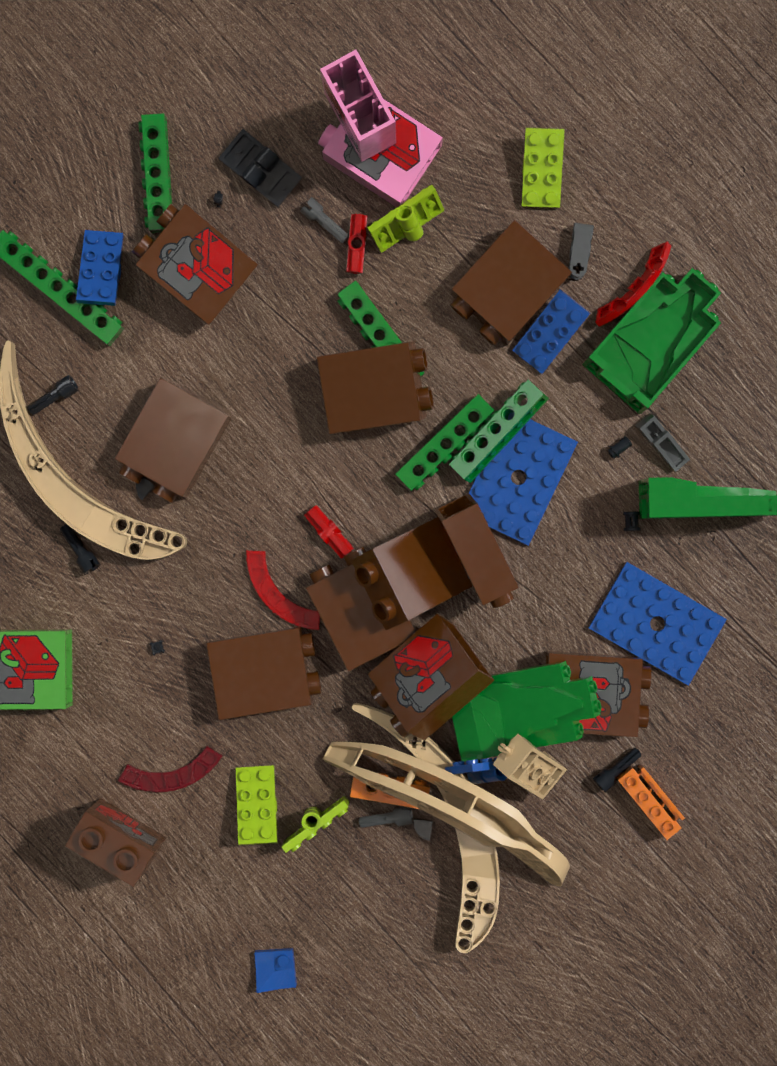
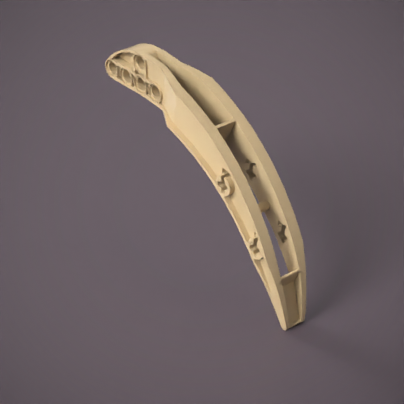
(60, 491)
(482, 817)
(477, 860)

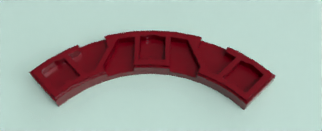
(174, 779)

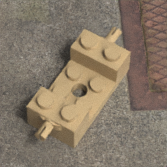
(529, 766)

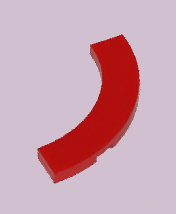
(638, 288)
(274, 598)

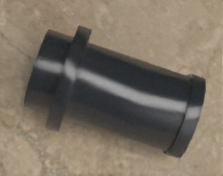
(619, 447)

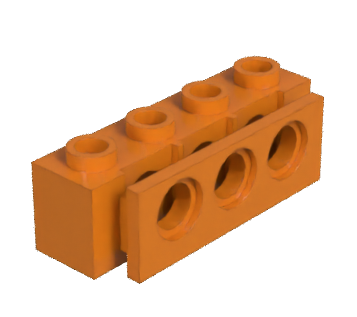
(361, 791)
(646, 801)

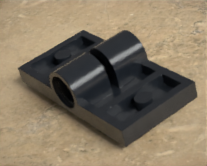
(260, 168)

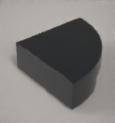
(144, 488)
(423, 828)

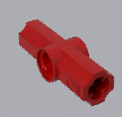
(355, 256)
(328, 531)

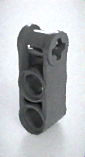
(580, 249)

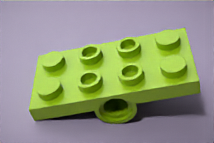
(542, 167)
(406, 219)
(256, 805)
(310, 828)

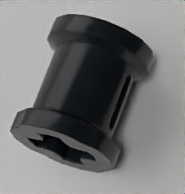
(635, 522)

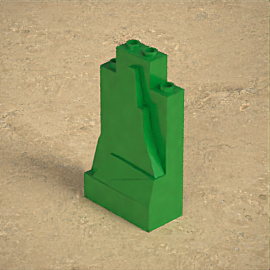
(656, 339)
(684, 499)
(527, 701)

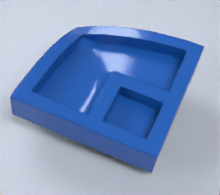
(275, 969)

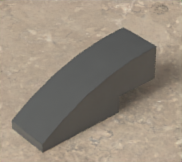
(662, 442)

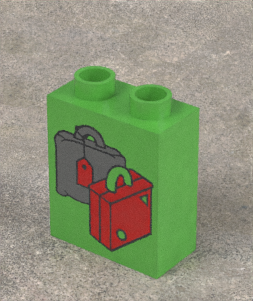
(36, 669)

